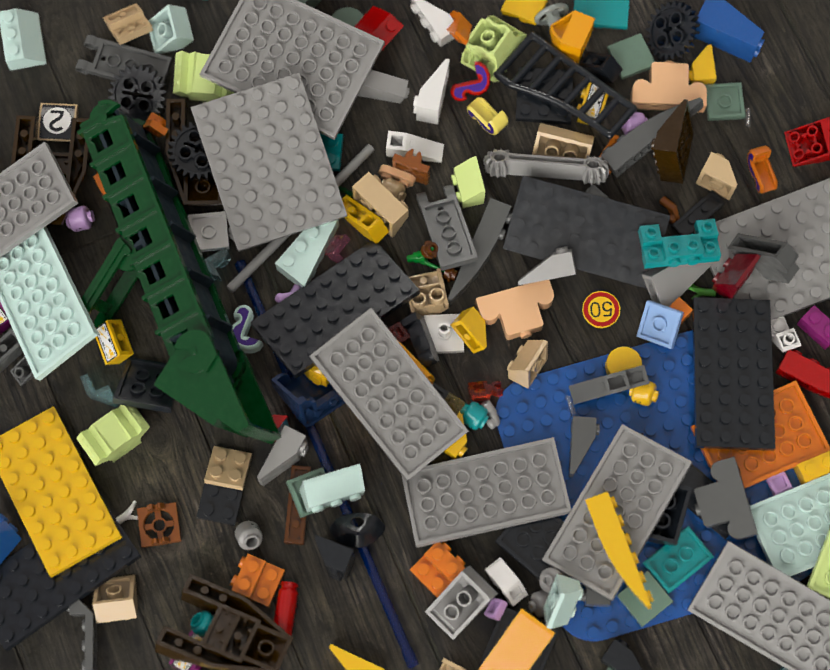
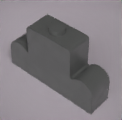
(776, 258)
(726, 501)

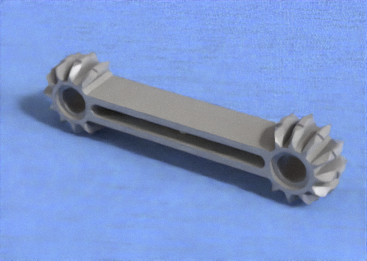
(503, 163)

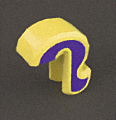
(486, 116)

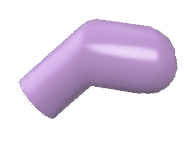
(281, 296)

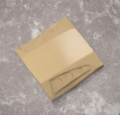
(432, 294)

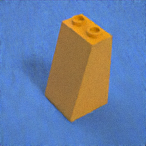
(519, 644)

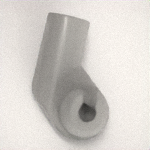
(494, 418)

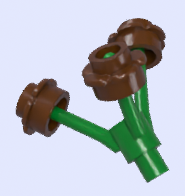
(427, 252)

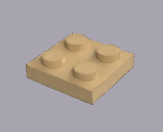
(228, 468)

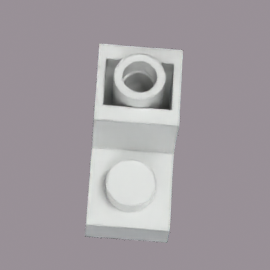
(782, 336)
(507, 581)

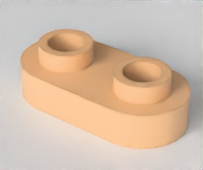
(390, 172)

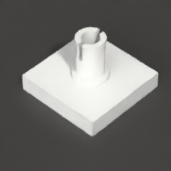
(443, 335)

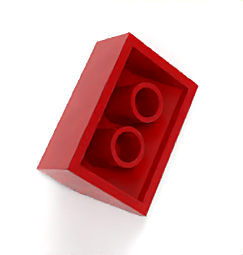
(380, 24)

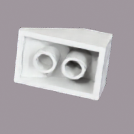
(431, 95)

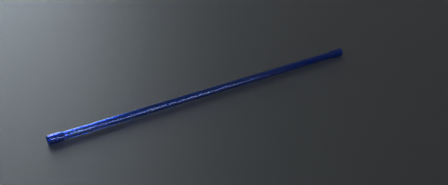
(406, 650)

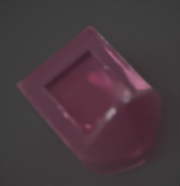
(336, 245)

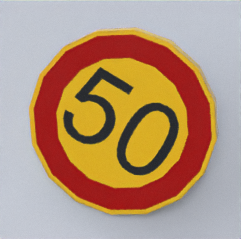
(601, 309)

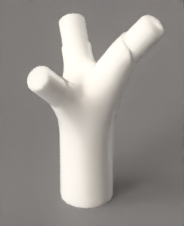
(127, 514)

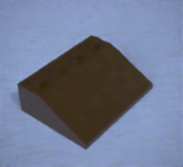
(674, 145)

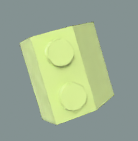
(469, 183)

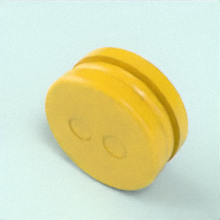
(622, 359)

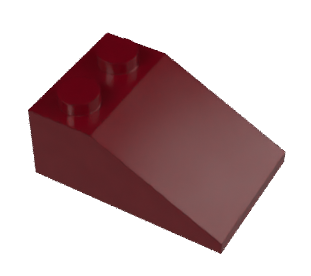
(735, 274)

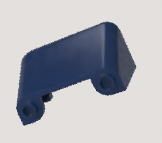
(306, 399)

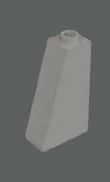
(384, 87)
(669, 283)

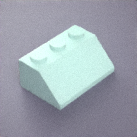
(22, 38)
(332, 488)

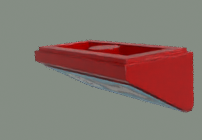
(281, 421)

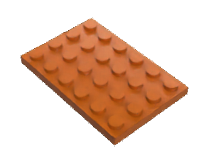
(796, 440)

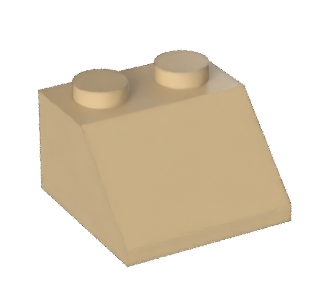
(718, 176)
(528, 362)
(116, 600)

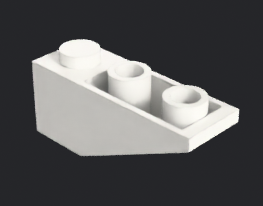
(434, 19)
(401, 143)

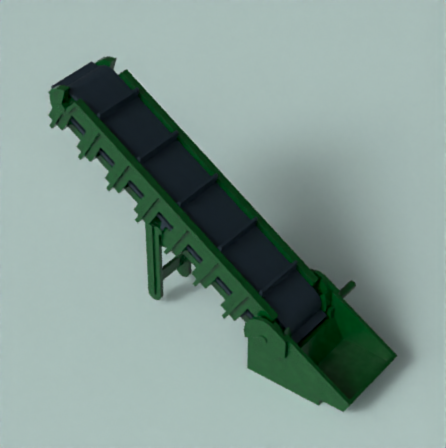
(205, 361)

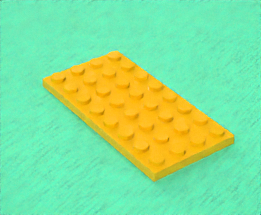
(54, 492)

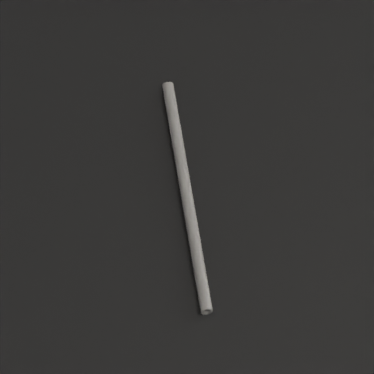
(273, 245)

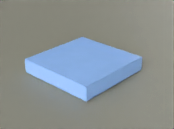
(660, 324)

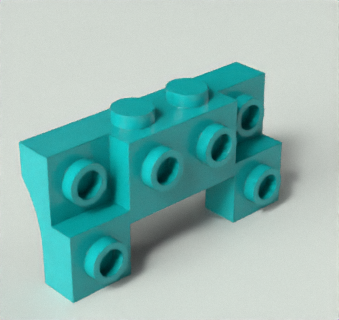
(680, 249)

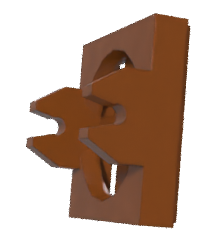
(413, 165)
(175, 535)

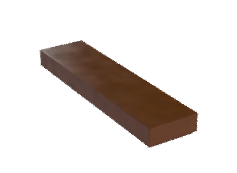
(295, 525)

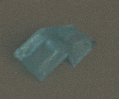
(103, 395)

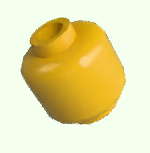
(644, 394)

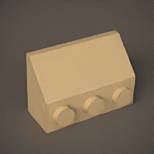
(562, 142)
(381, 201)

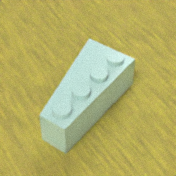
(306, 253)

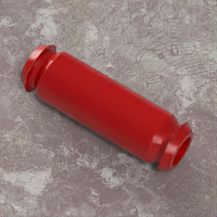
(286, 606)

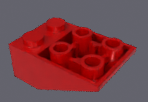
(809, 143)

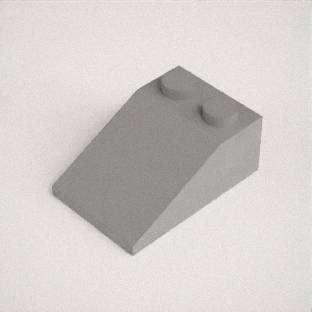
(554, 266)
(283, 454)
(461, 602)

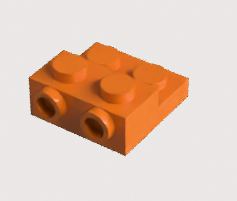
(438, 568)
(257, 580)

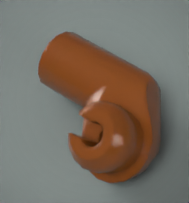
(672, 208)

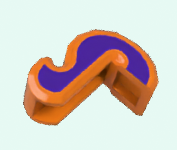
(761, 169)

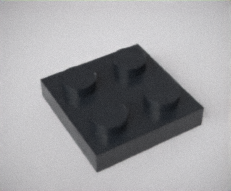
(220, 504)

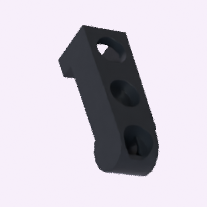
(421, 339)

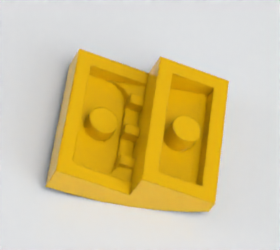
(523, 9)

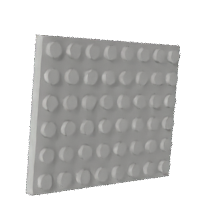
(286, 38)
(268, 162)
(804, 223)

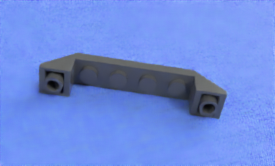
(90, 626)

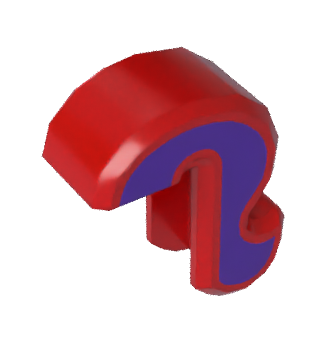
(473, 87)

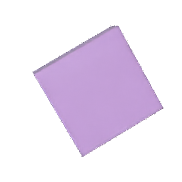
(779, 483)
(495, 609)

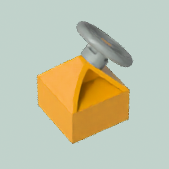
(567, 33)

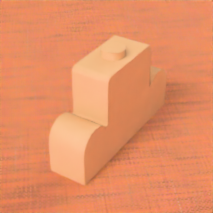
(667, 88)
(517, 308)

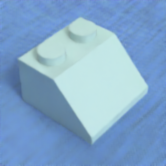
(170, 29)
(562, 601)

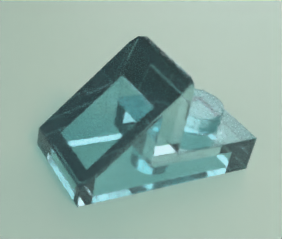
(217, 260)

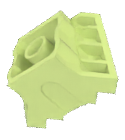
(491, 44)
(188, 80)
(113, 434)

